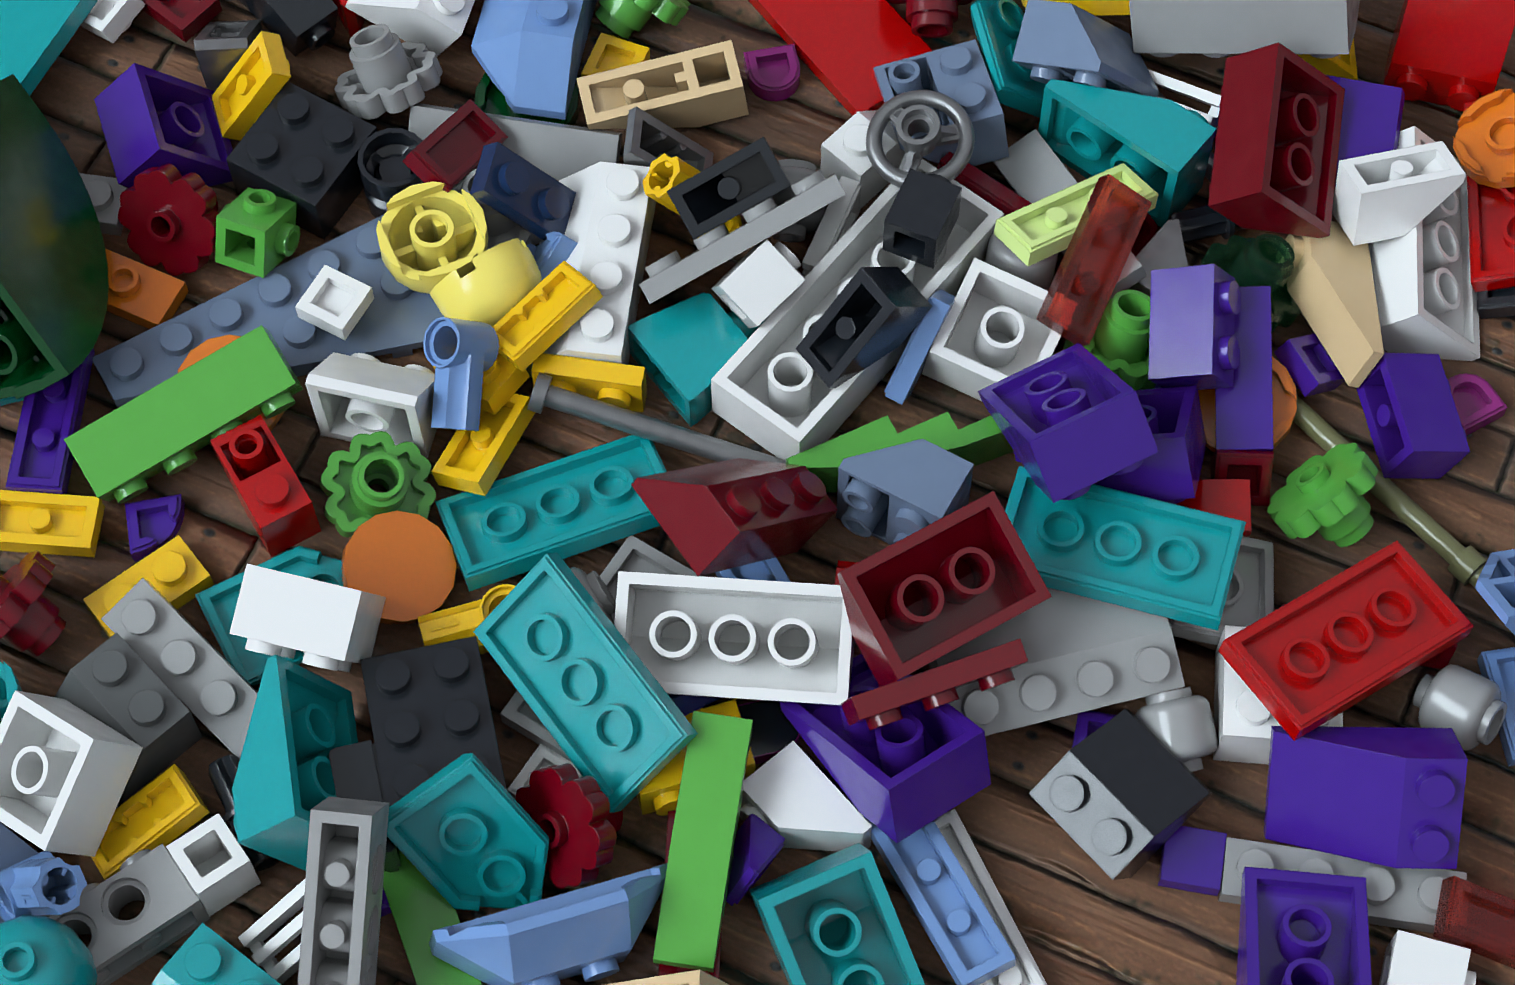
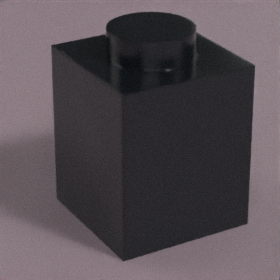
(922, 217)

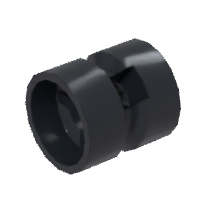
(383, 168)

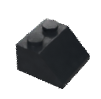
(1120, 794)

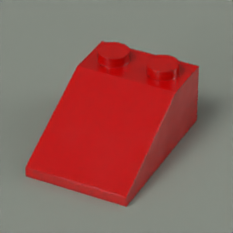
(1449, 49)

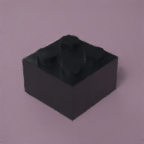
(305, 155)

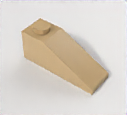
(677, 89)
(1338, 299)

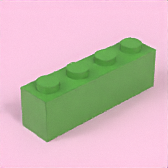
(183, 415)

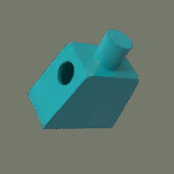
(686, 349)

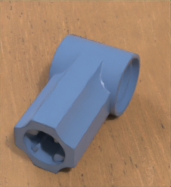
(460, 355)
(40, 887)

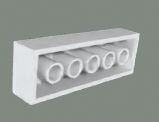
(769, 385)

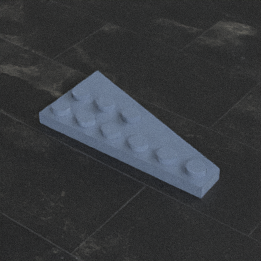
(390, 324)

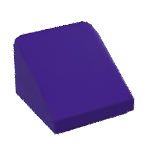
(754, 851)

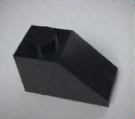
(729, 188)
(863, 324)

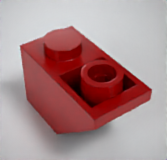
(266, 485)

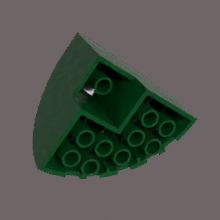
(49, 252)

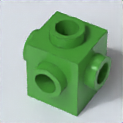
(256, 232)

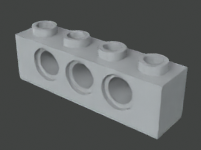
(343, 892)
(167, 915)

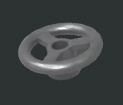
(912, 114)

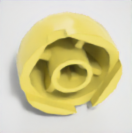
(431, 235)
(494, 286)

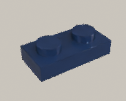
(522, 191)

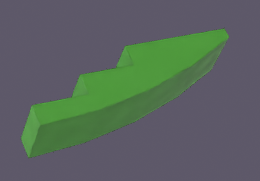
(974, 443)
(703, 842)

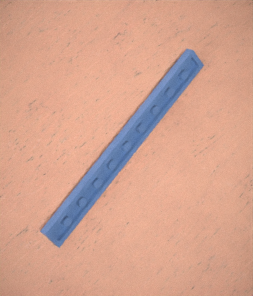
(929, 875)

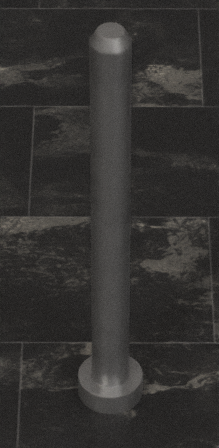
(637, 424)

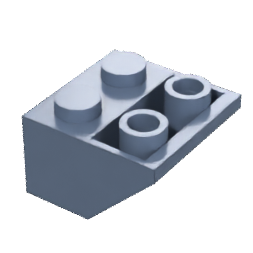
(1079, 48)
(963, 77)
(901, 489)

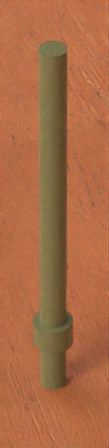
(1464, 562)

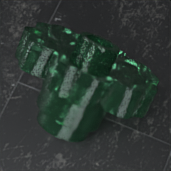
(1260, 262)

